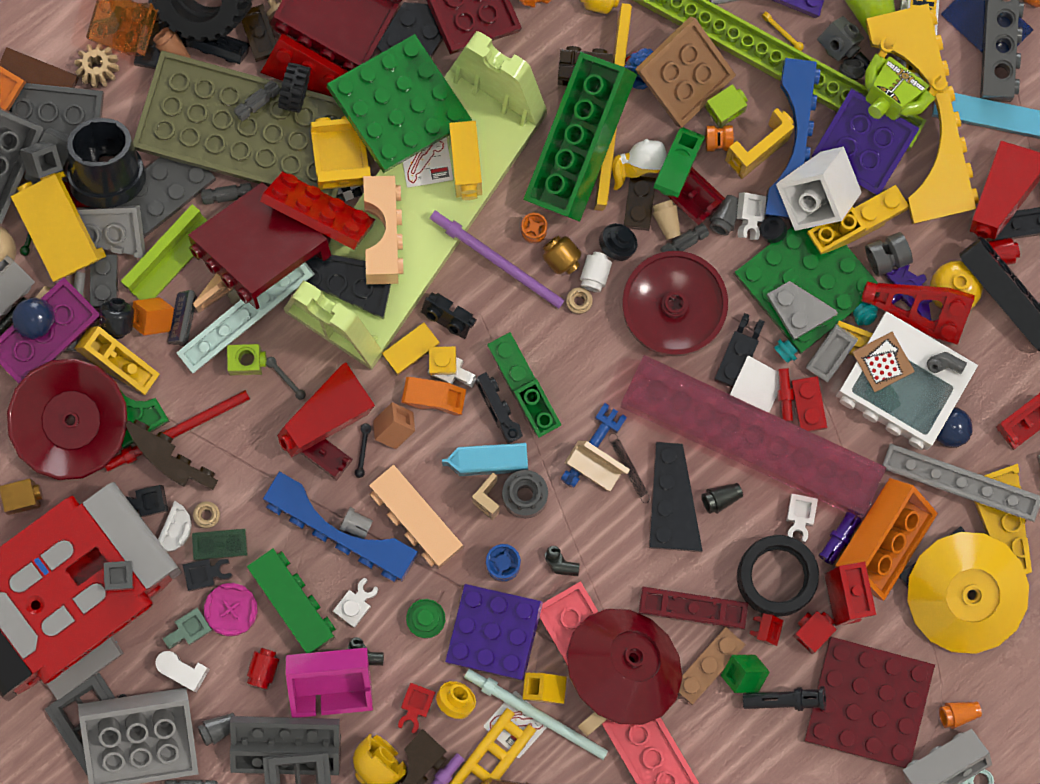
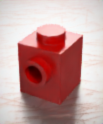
(814, 630)

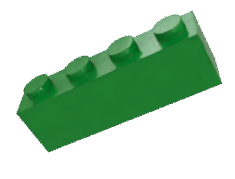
(291, 602)

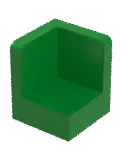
(745, 673)

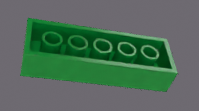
(580, 136)

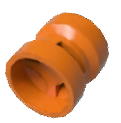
(726, 138)
(533, 223)

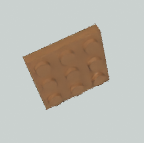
(685, 72)

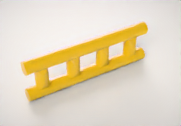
(487, 744)

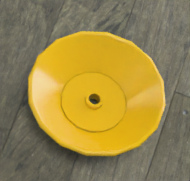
(941, 586)

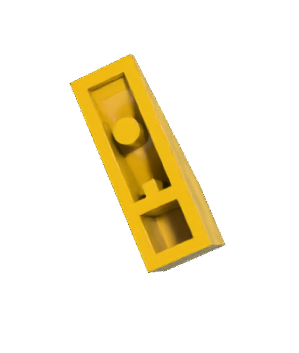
(116, 359)

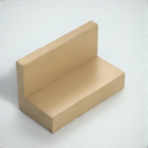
(595, 465)
(485, 503)

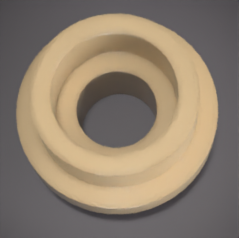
(579, 292)
(204, 506)

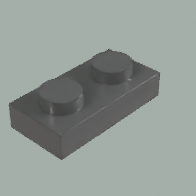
(103, 280)

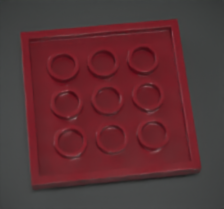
(870, 703)

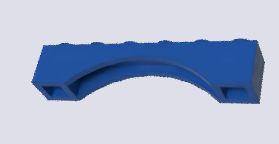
(798, 85)
(388, 554)

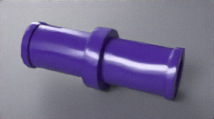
(839, 538)

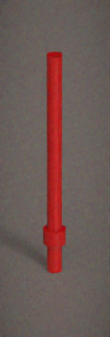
(130, 454)

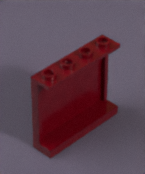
(336, 28)
(255, 245)

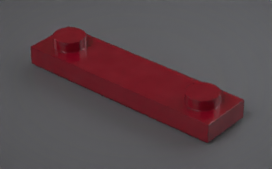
(693, 608)

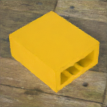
(466, 160)

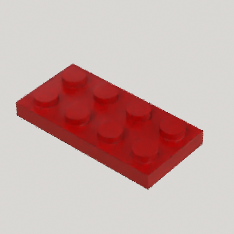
(317, 210)

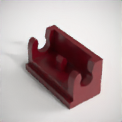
(698, 198)
(328, 458)

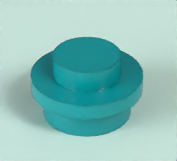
(865, 314)
(786, 350)

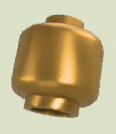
(562, 255)

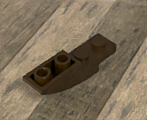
(159, 451)

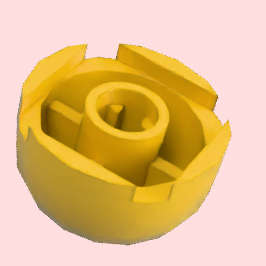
(958, 277)
(376, 762)

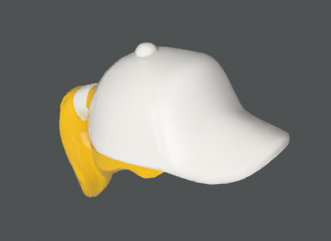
(642, 159)

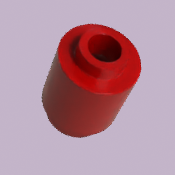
(1006, 250)
(262, 668)

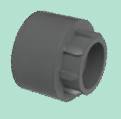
(520, 480)

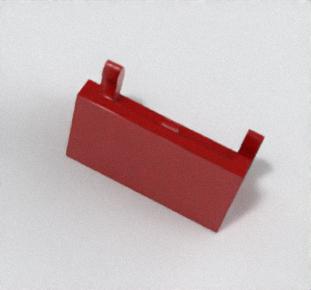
(1021, 423)

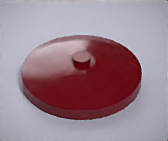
(675, 303)

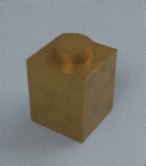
(20, 496)

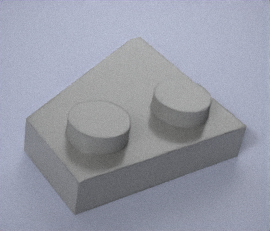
(799, 309)

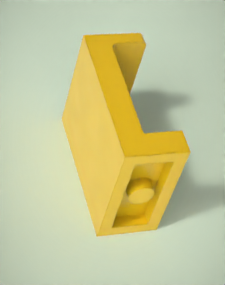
(338, 154)
(745, 162)

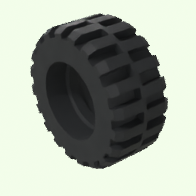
(202, 21)

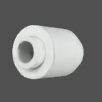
(595, 272)

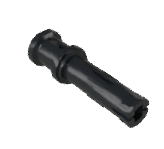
(798, 698)

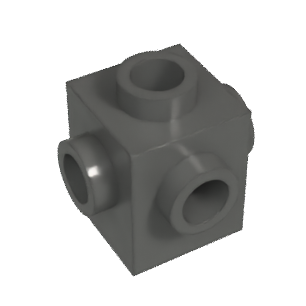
(841, 39)

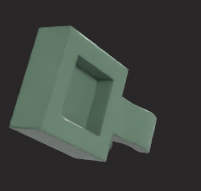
(191, 628)

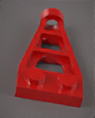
(952, 317)

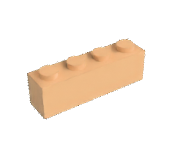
(415, 516)

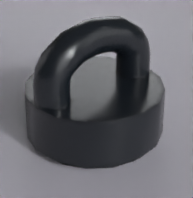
(773, 229)

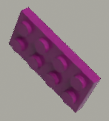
(72, 319)

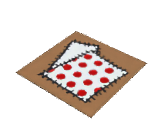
(883, 361)

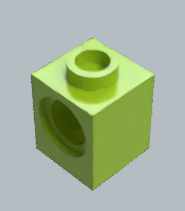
(726, 105)
(234, 356)

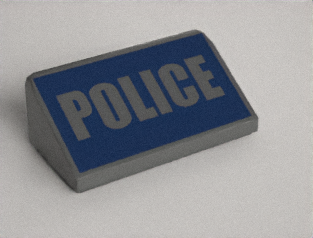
(182, 318)

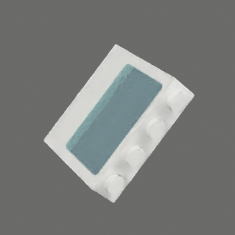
(917, 403)

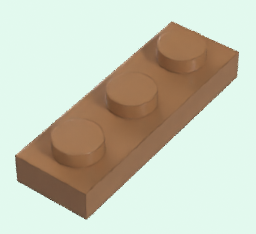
(709, 665)

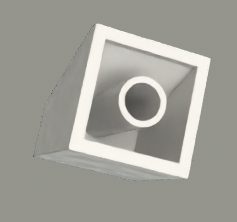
(820, 190)

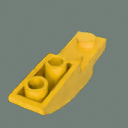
(859, 221)

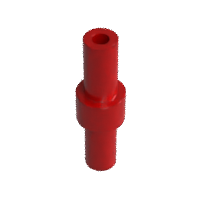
(785, 394)

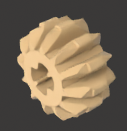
(96, 74)

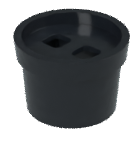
(108, 182)

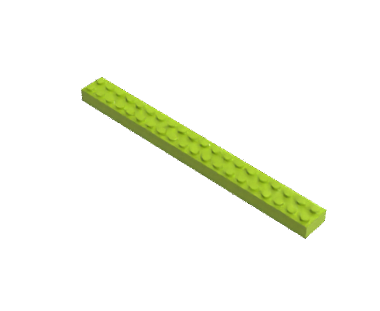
(760, 48)

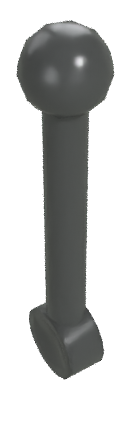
(272, 363)

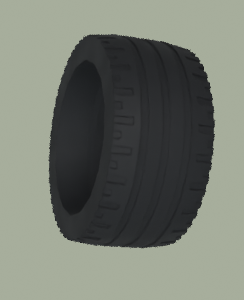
(797, 549)

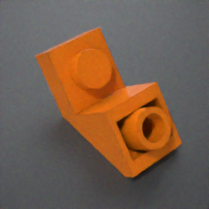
(433, 394)

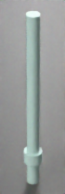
(490, 687)

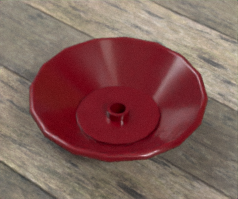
(40, 416)
(607, 677)

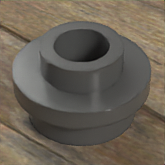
(852, 68)

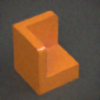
(152, 316)

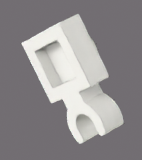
(750, 210)
(801, 513)
(353, 606)

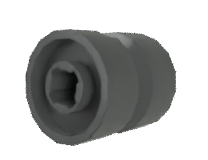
(898, 254)

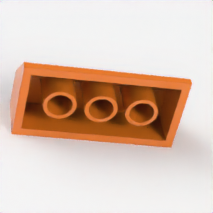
(889, 535)

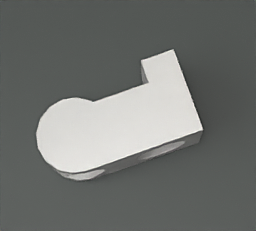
(171, 666)

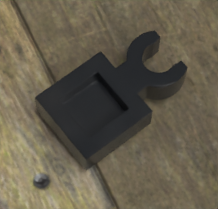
(149, 501)
(202, 574)

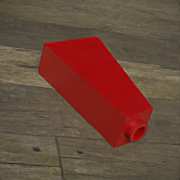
(1008, 185)
(329, 410)

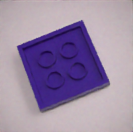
(870, 143)
(494, 632)

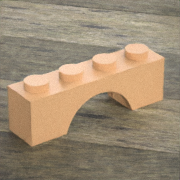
(382, 258)

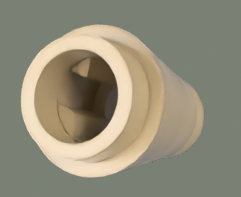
(667, 219)

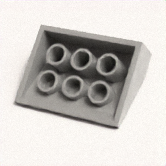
(138, 738)

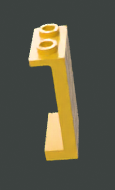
(56, 226)

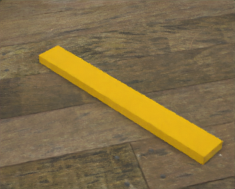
(618, 58)

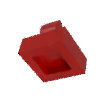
(769, 629)

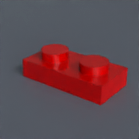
(809, 404)

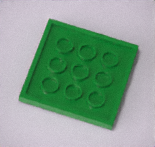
(398, 103)
(831, 277)

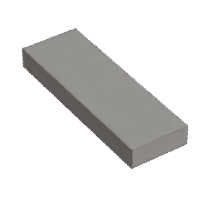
(85, 668)

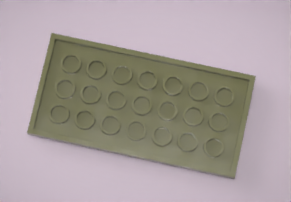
(194, 123)

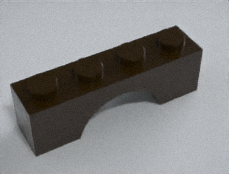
(423, 755)

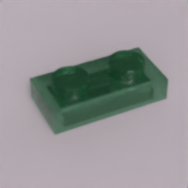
(219, 544)

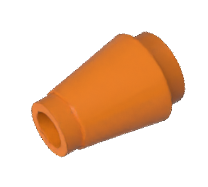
(959, 713)

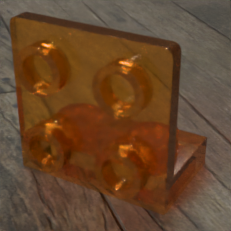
(122, 25)

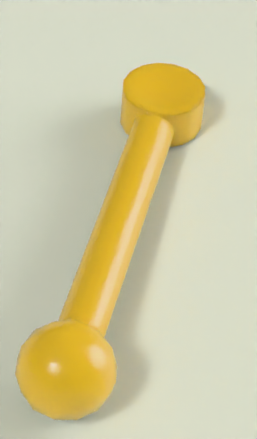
(768, 18)

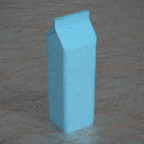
(488, 459)

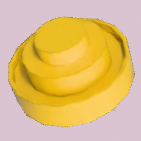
(456, 700)

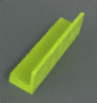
(165, 258)

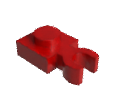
(416, 702)

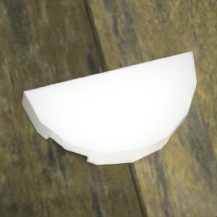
(176, 528)

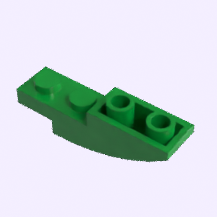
(679, 162)
(523, 385)

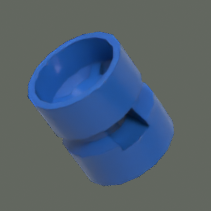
(503, 562)

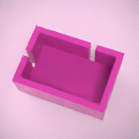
(337, 676)

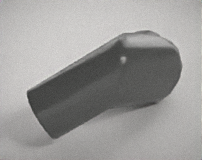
(945, 360)

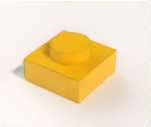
(442, 361)

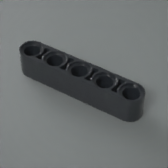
(1004, 288)

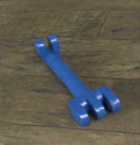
(571, 477)

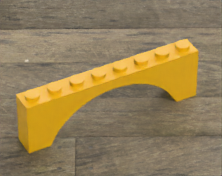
(948, 185)

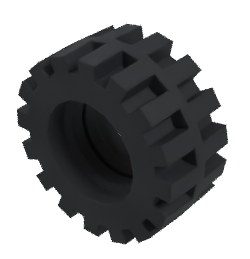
(294, 87)

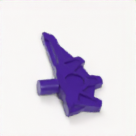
(905, 277)

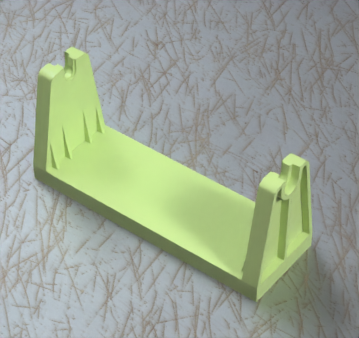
(507, 112)

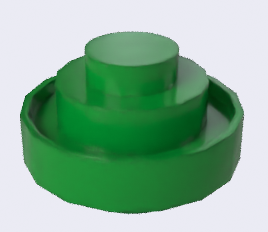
(425, 618)

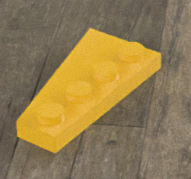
(1005, 526)

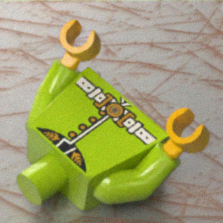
(895, 88)

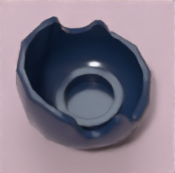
(33, 318)
(956, 429)

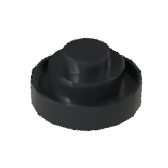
(618, 242)

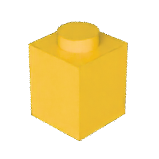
(544, 688)

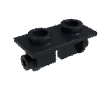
(438, 310)

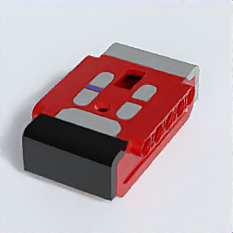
(55, 585)

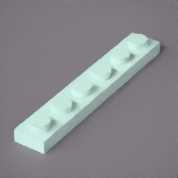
(238, 320)

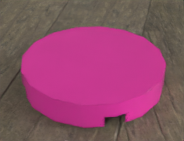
(230, 609)

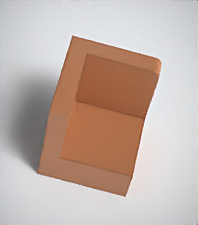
(394, 425)

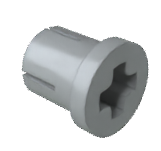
(356, 524)

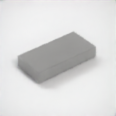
(831, 353)

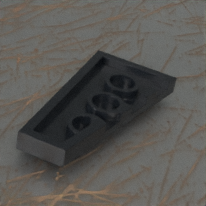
(347, 281)
(673, 509)

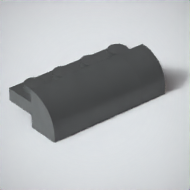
(267, 736)

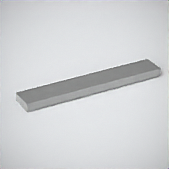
(962, 482)

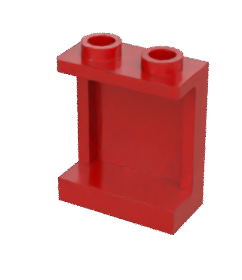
(850, 593)

